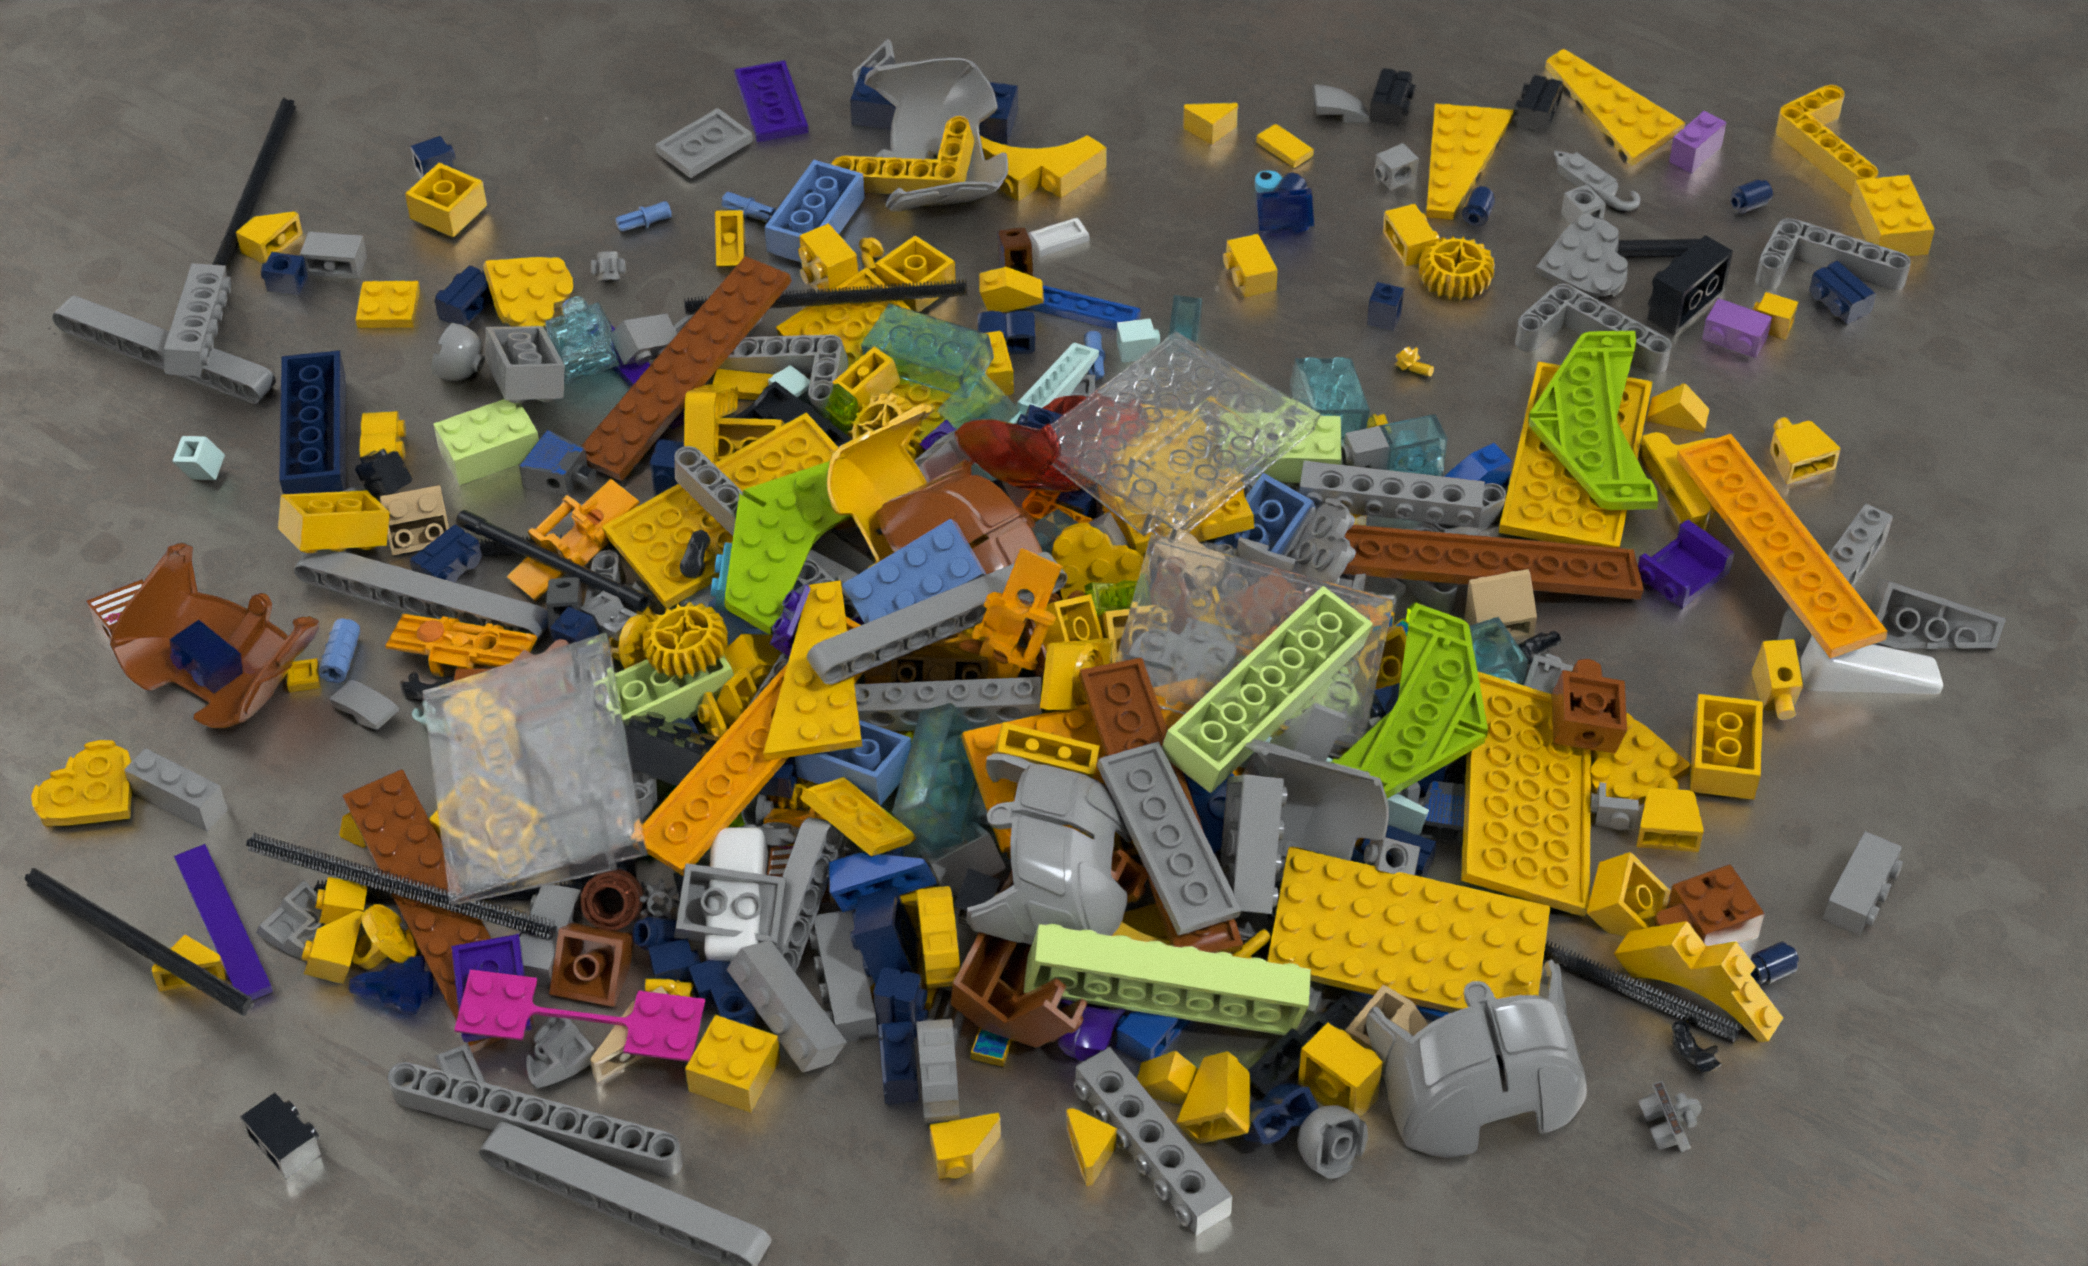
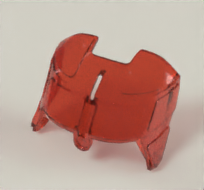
(1018, 452)

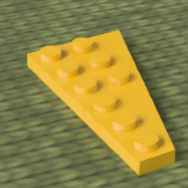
(1616, 110)
(1459, 152)
(808, 712)

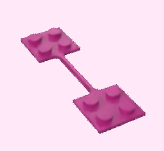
(657, 1027)

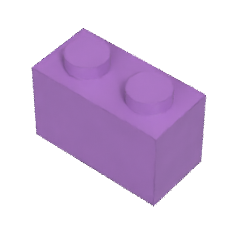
(1697, 142)
(1736, 328)

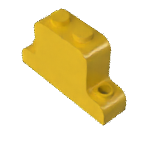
(1673, 481)

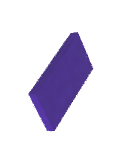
(771, 101)

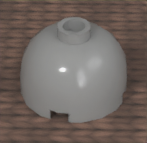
(459, 354)
(1331, 1140)

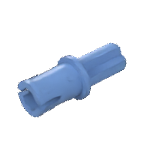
(749, 206)
(644, 216)
(1093, 340)

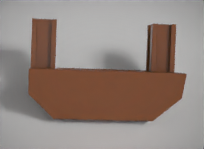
(994, 973)

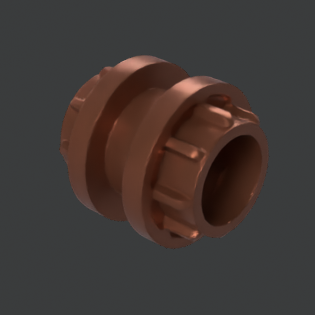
(594, 908)

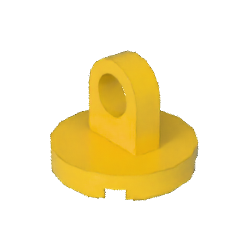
(630, 646)
(383, 938)

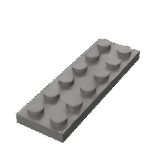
(1169, 838)

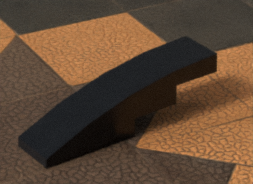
(1282, 1061)

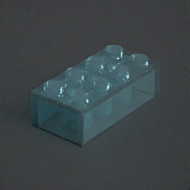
(929, 348)
(937, 779)

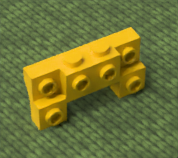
(1228, 519)

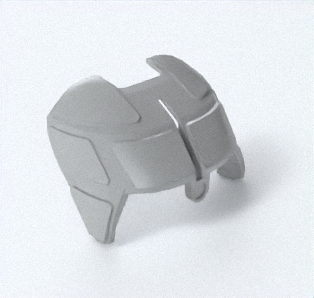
(925, 99)
(1323, 811)
(1055, 869)
(1449, 1077)

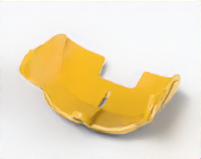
(873, 471)

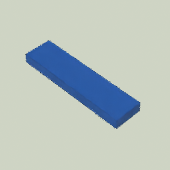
(1085, 308)

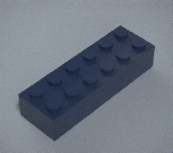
(875, 111)
(313, 423)

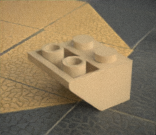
(415, 518)
(1504, 596)
(1395, 1008)

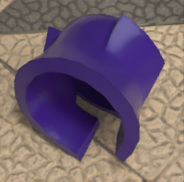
(1092, 1034)

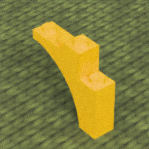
(1054, 168)
(1714, 971)

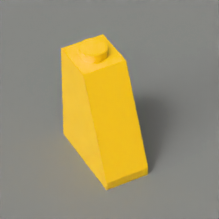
(1217, 1100)

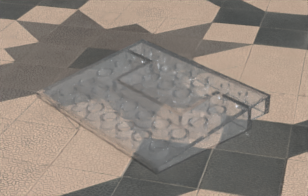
(1177, 437)
(1208, 610)
(533, 773)

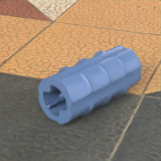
(339, 650)

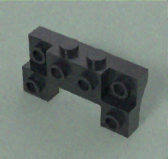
(781, 404)

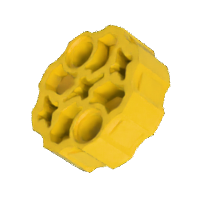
(938, 936)

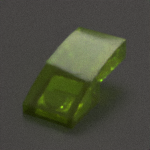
(842, 408)
(1111, 596)

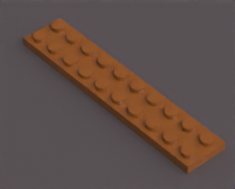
(683, 366)
(1466, 557)
(1129, 718)
(407, 845)

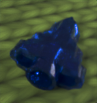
(396, 985)

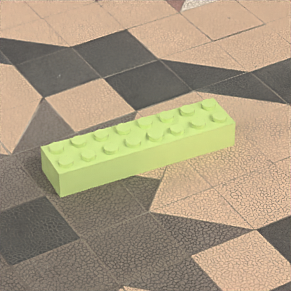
(1266, 688)
(1169, 979)

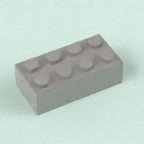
(524, 363)
(1251, 840)

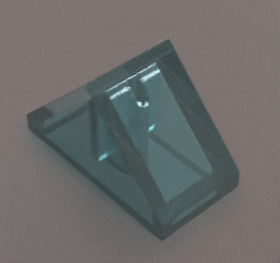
(1186, 317)

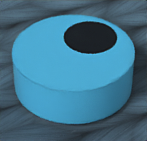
(1267, 181)

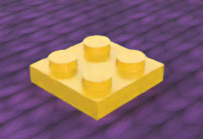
(387, 304)

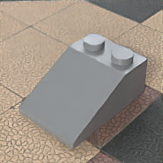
(694, 895)

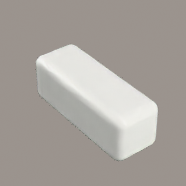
(1870, 670)
(742, 851)

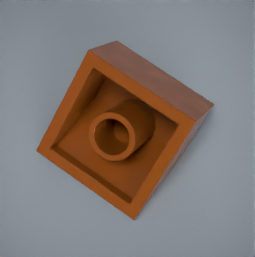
(591, 964)

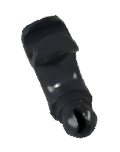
(693, 560)
(1539, 644)
(414, 688)
(1688, 1048)

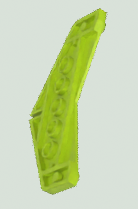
(1581, 425)
(772, 541)
(1436, 708)

